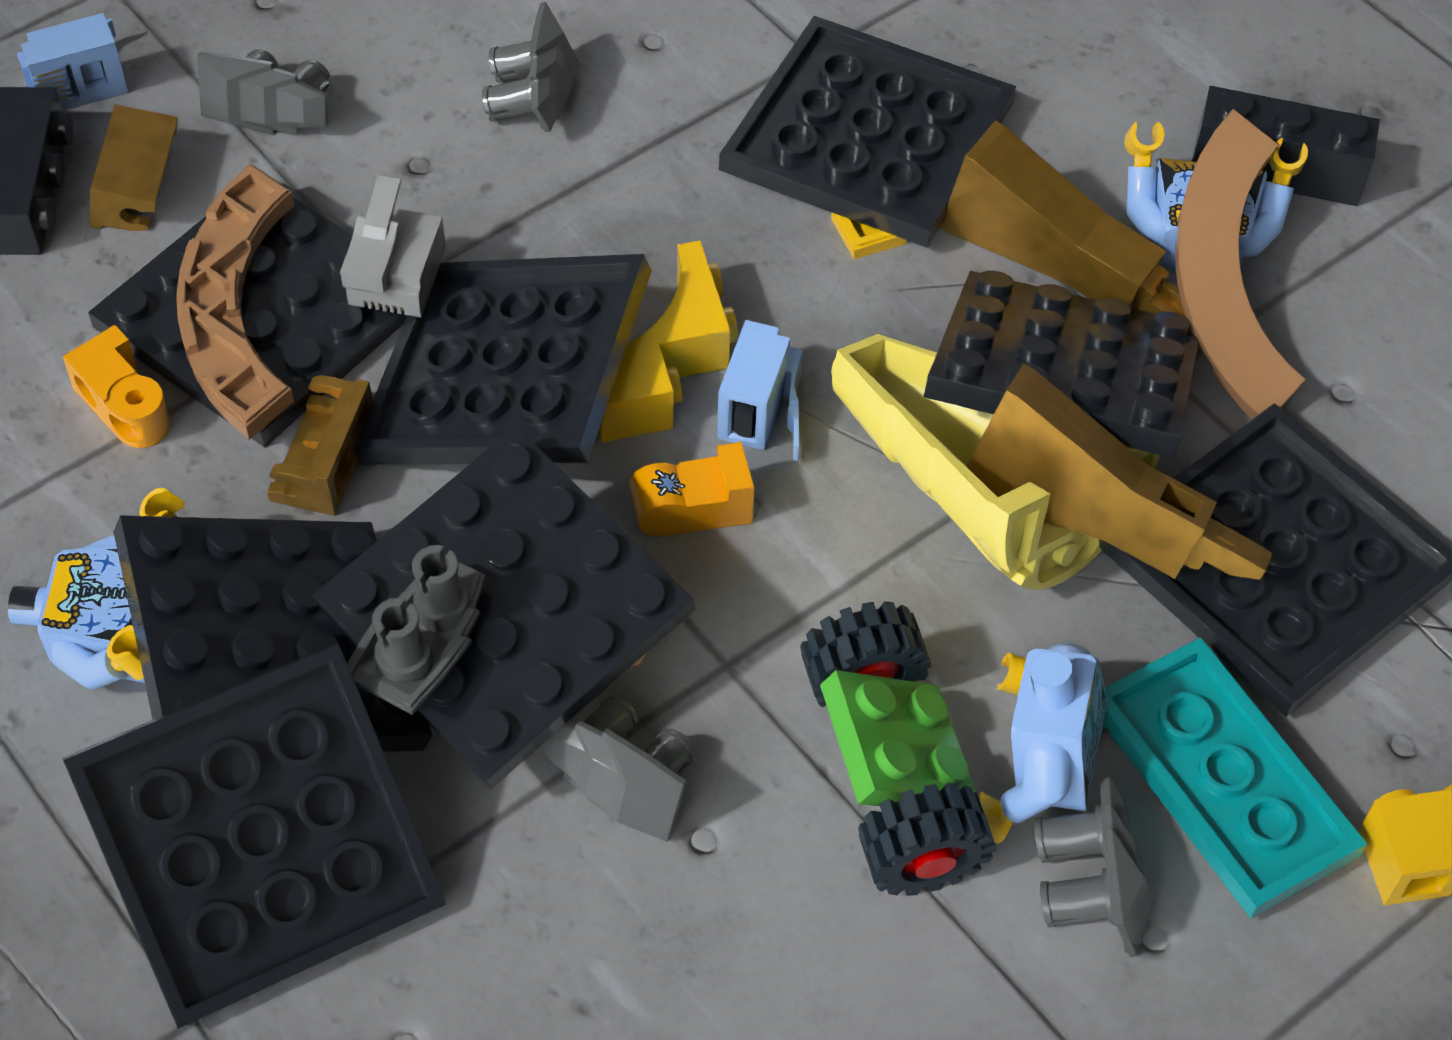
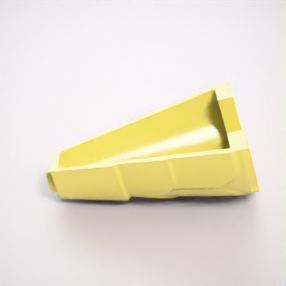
(934, 441)

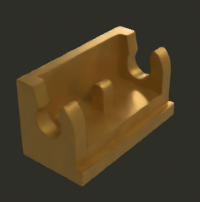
(131, 167)
(322, 449)

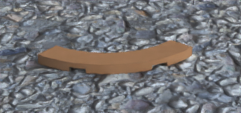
(1211, 272)
(212, 297)

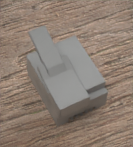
(392, 254)

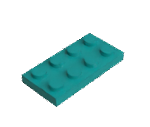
(1228, 778)

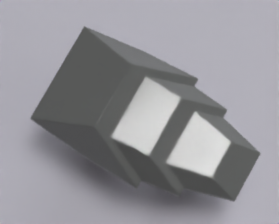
(549, 71)
(259, 95)
(420, 632)
(618, 777)
(1120, 890)

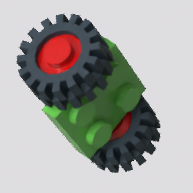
(898, 749)

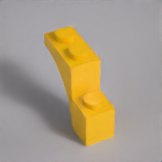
(684, 342)

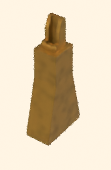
(1036, 217)
(1103, 485)

